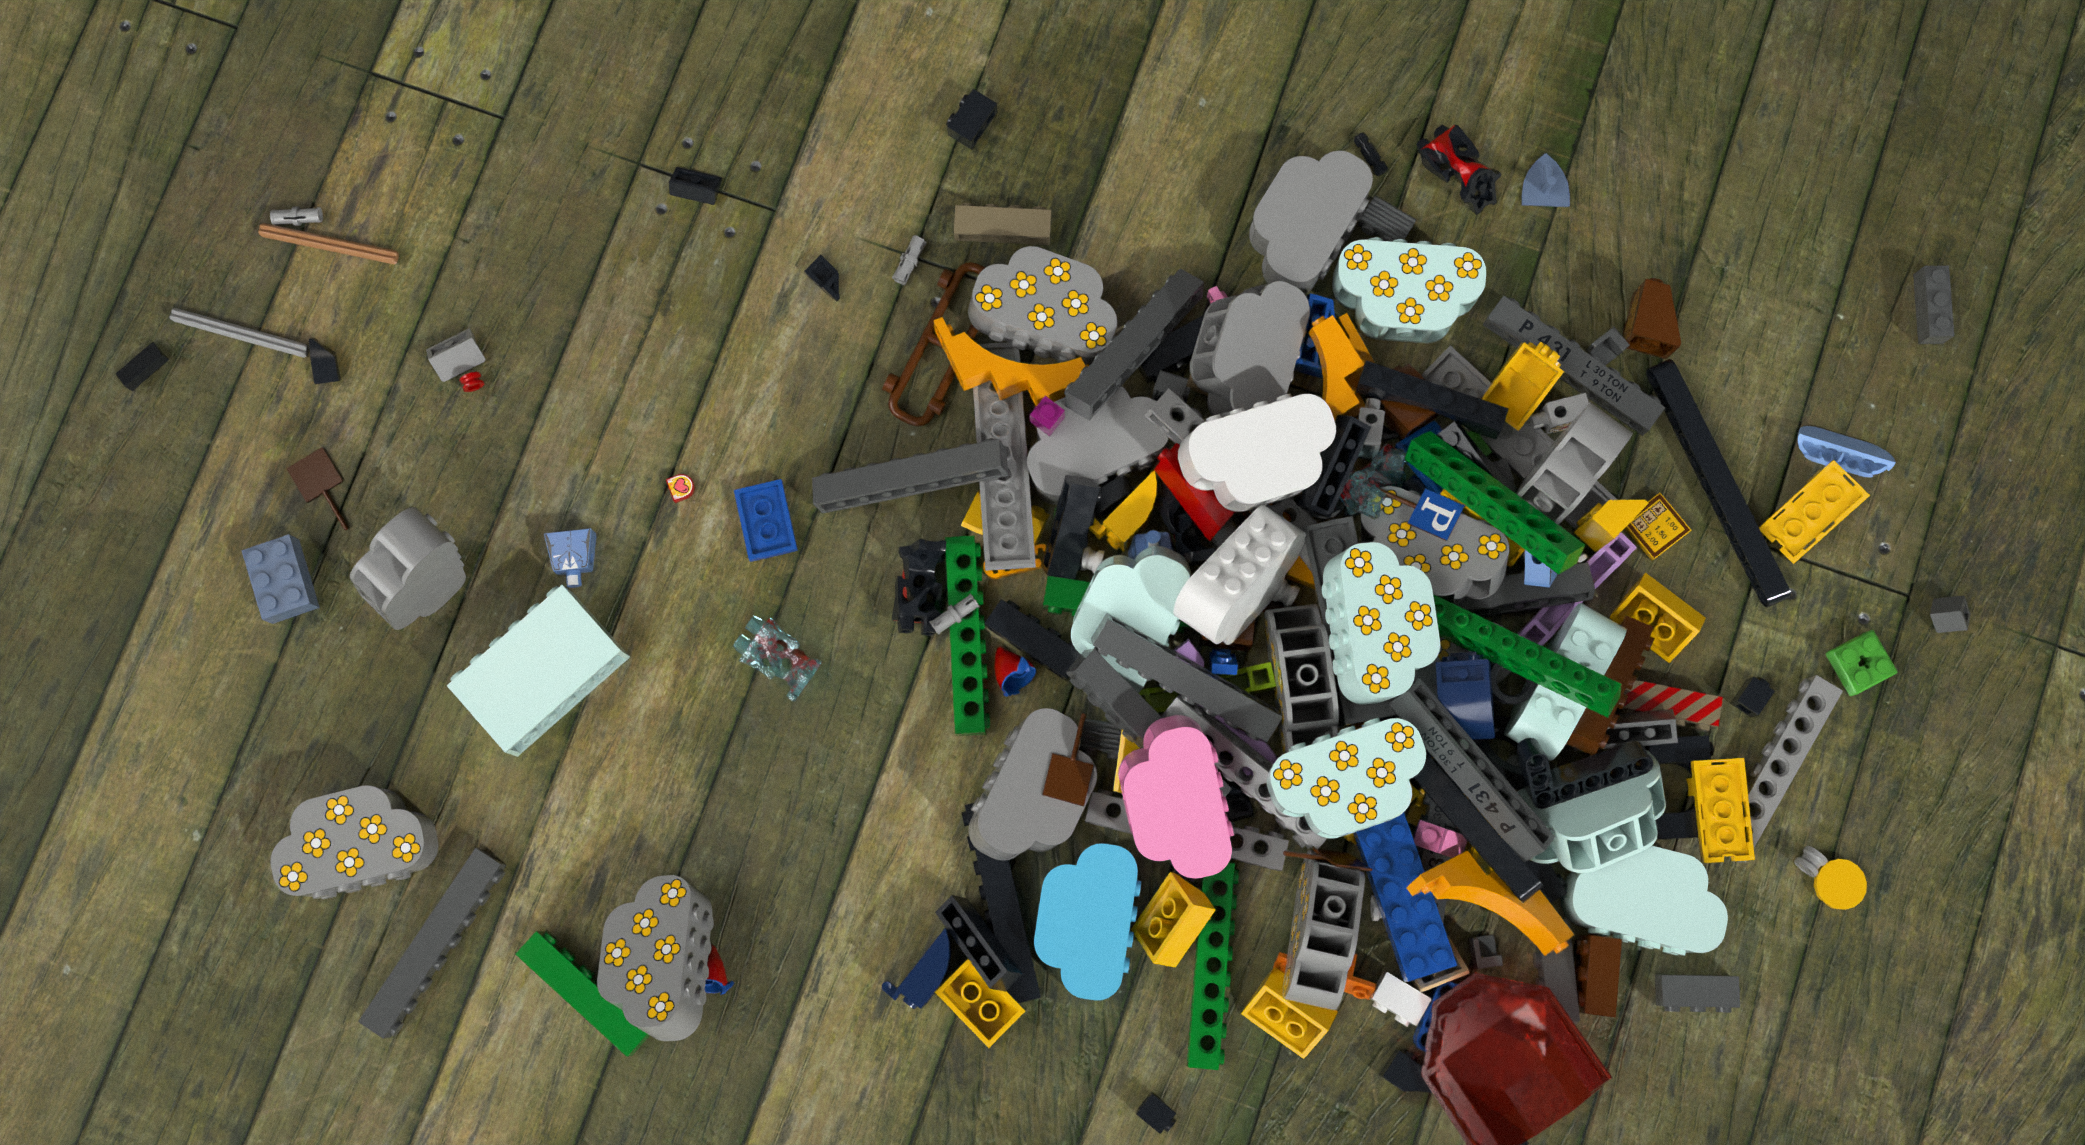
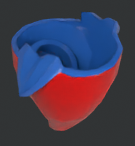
(1012, 671)
(717, 977)

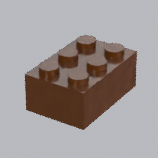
(1597, 974)

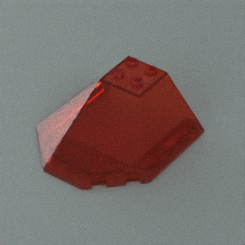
(1507, 1060)

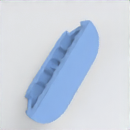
(1849, 453)

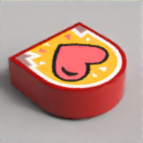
(680, 487)

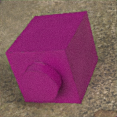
(1047, 416)

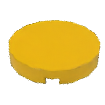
(1840, 884)

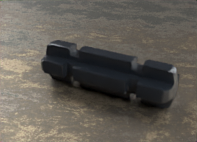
(1370, 154)

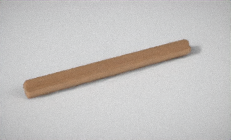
(328, 243)

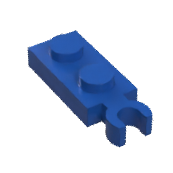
(1223, 662)

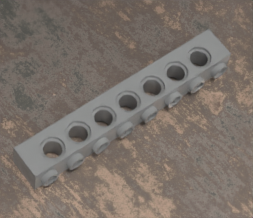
(1161, 416)
(1825, 697)
(1243, 756)
(1271, 859)

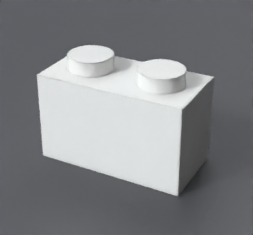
(1400, 999)

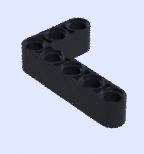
(1579, 777)

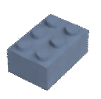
(280, 579)

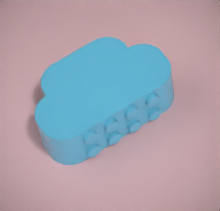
(1088, 919)

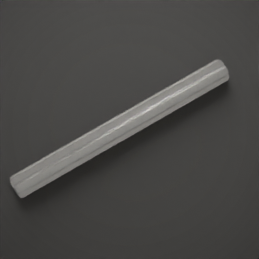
(239, 332)

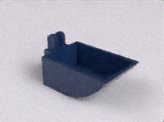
(1466, 692)
(926, 975)

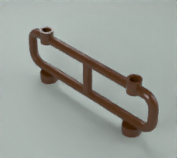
(895, 385)

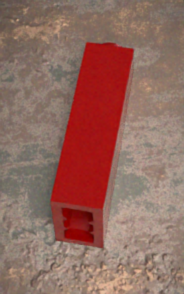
(1199, 504)

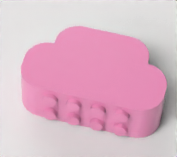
(1177, 799)

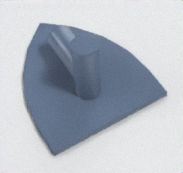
(1545, 185)

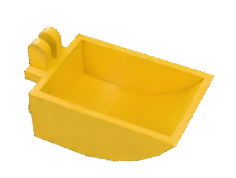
(1524, 381)
(1130, 516)

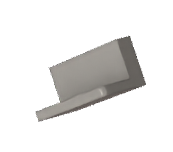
(455, 355)

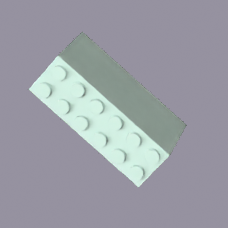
(537, 670)

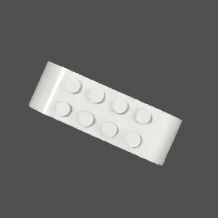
(1260, 451)
(1240, 577)

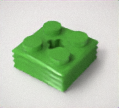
(1876, 667)

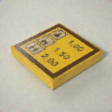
(1657, 527)

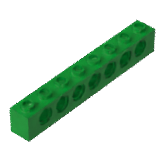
(1494, 502)
(1527, 658)
(965, 724)
(1197, 1056)

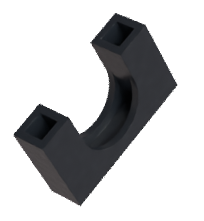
(1688, 749)

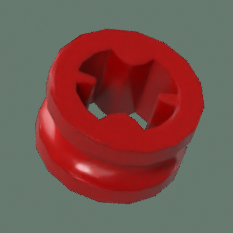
(471, 381)

